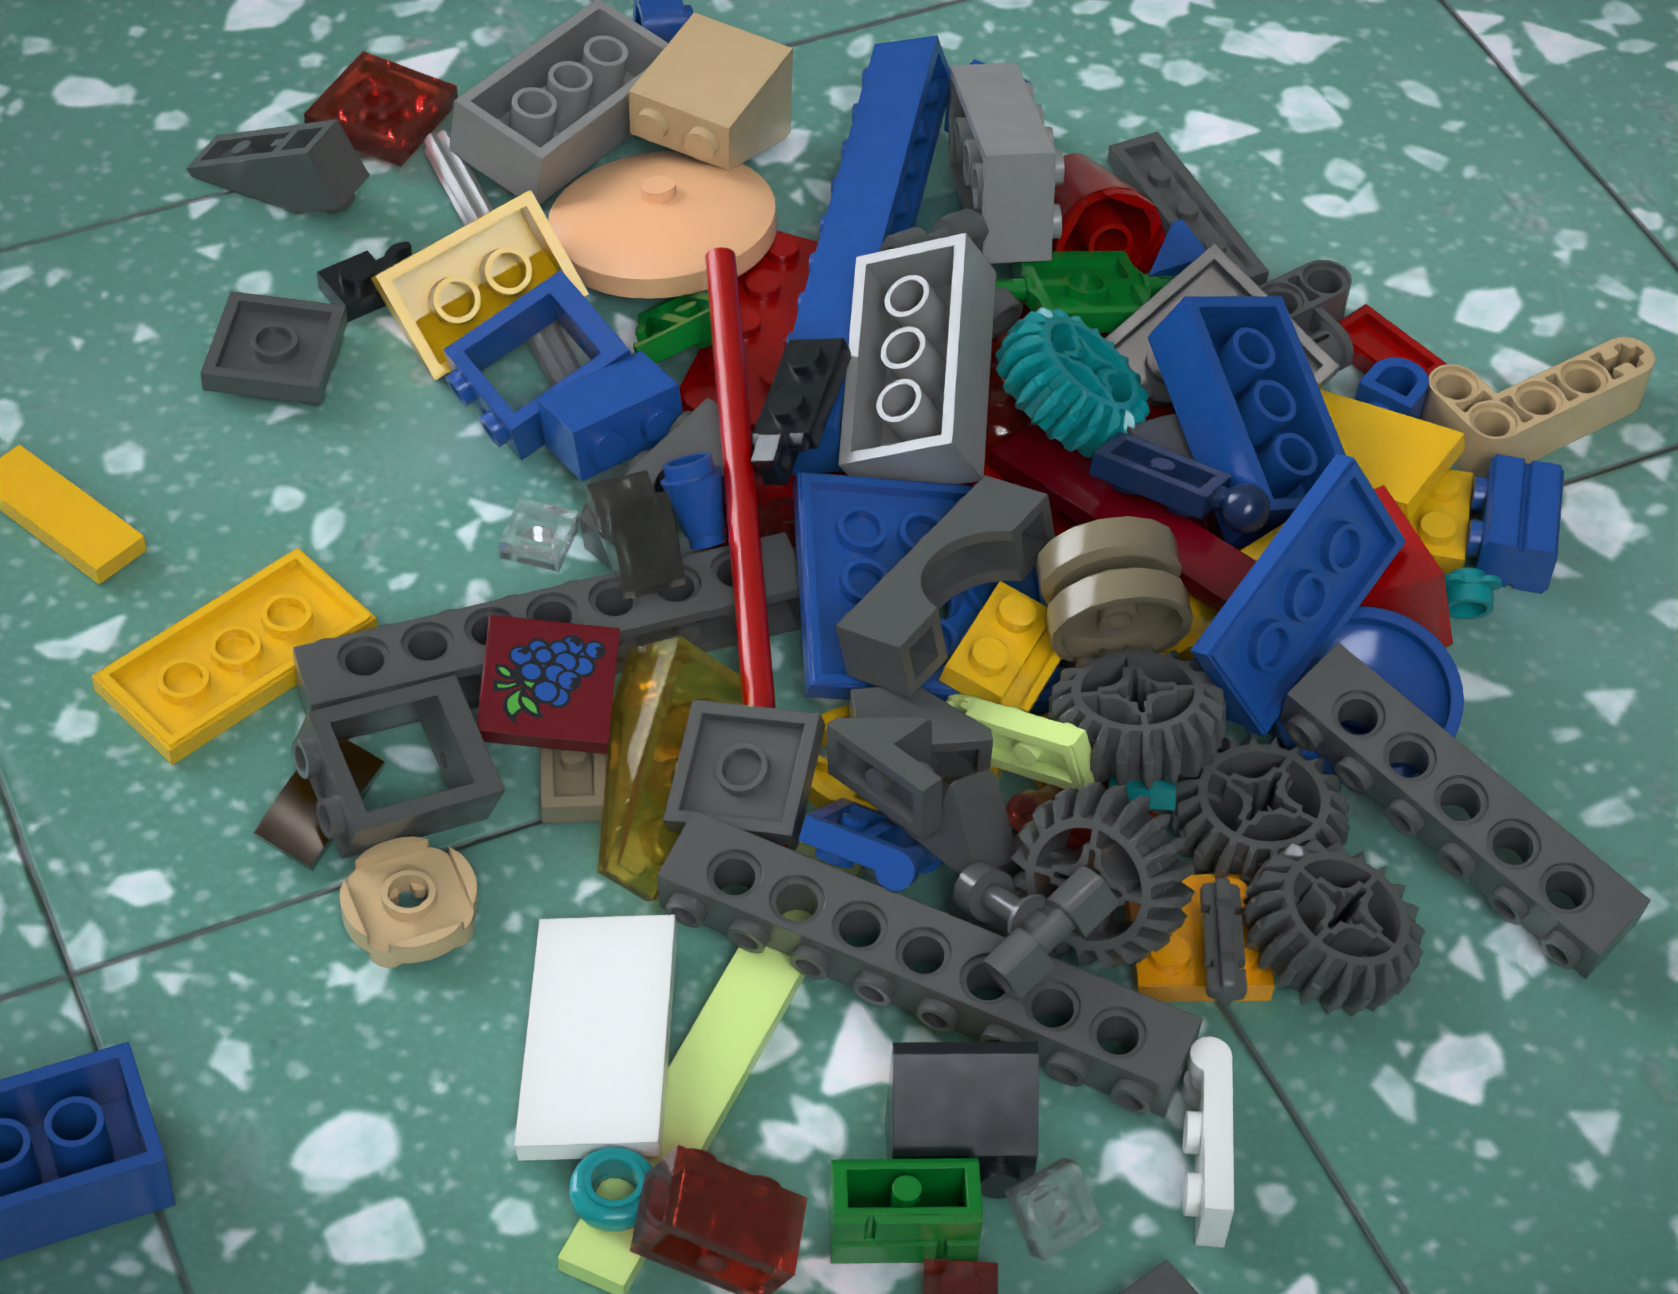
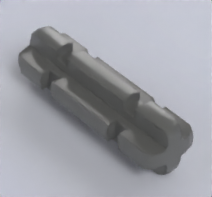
(1223, 941)

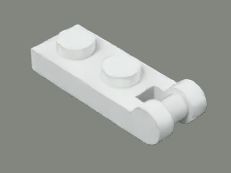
(1209, 1136)

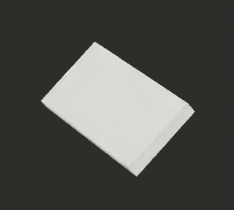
(597, 1037)

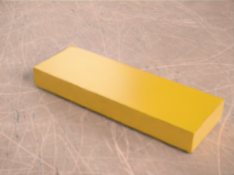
(65, 517)

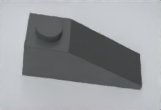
(287, 166)

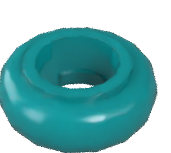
(600, 1166)

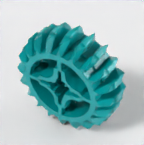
(1070, 380)

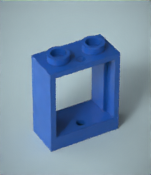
(508, 329)

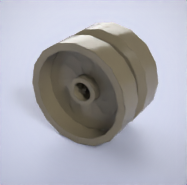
(1113, 588)

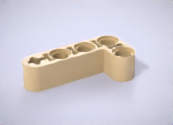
(1542, 410)

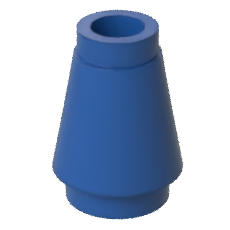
(696, 498)

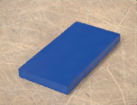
(1299, 594)

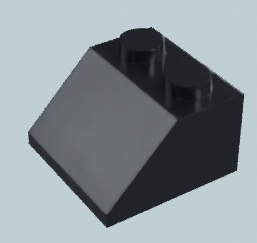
(966, 1105)

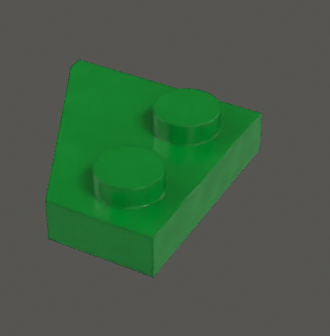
(674, 326)

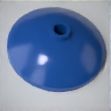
(1406, 659)

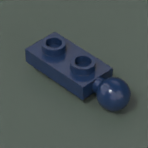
(1179, 483)

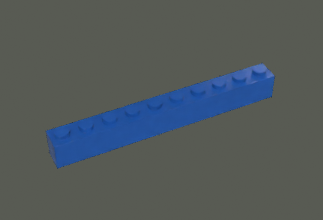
(872, 196)

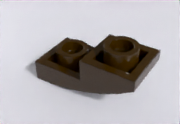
(292, 819)

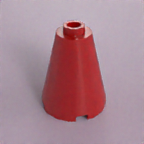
(1106, 214)

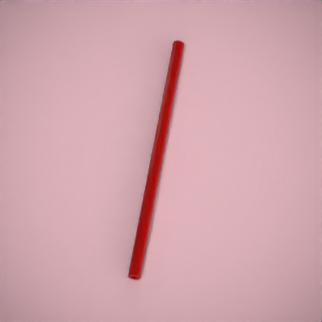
(739, 481)

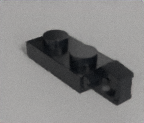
(798, 405)

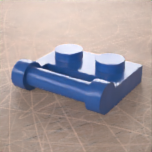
(861, 835)

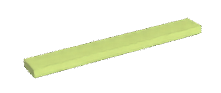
(699, 1089)

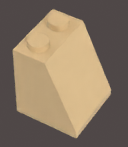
(715, 94)

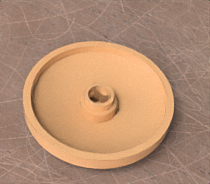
(653, 217)

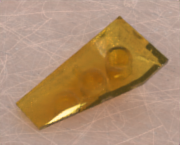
(644, 751)

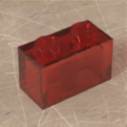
(719, 1223)

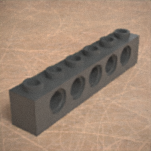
(1500, 815)

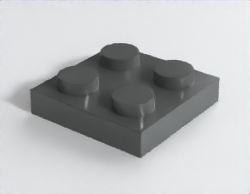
(274, 348)
(746, 768)

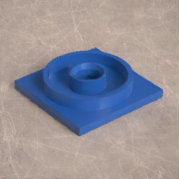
(846, 542)

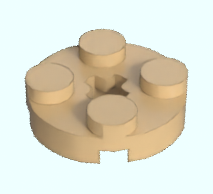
(416, 933)

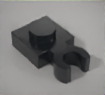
(351, 282)

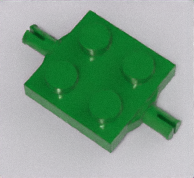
(1087, 284)

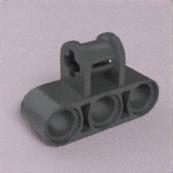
(1316, 301)

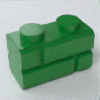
(904, 1210)

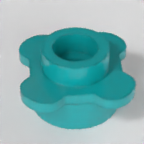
(1470, 593)

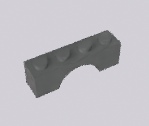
(987, 537)

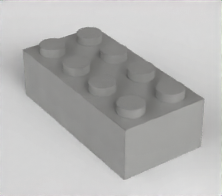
(555, 103)
(1004, 161)
(919, 363)

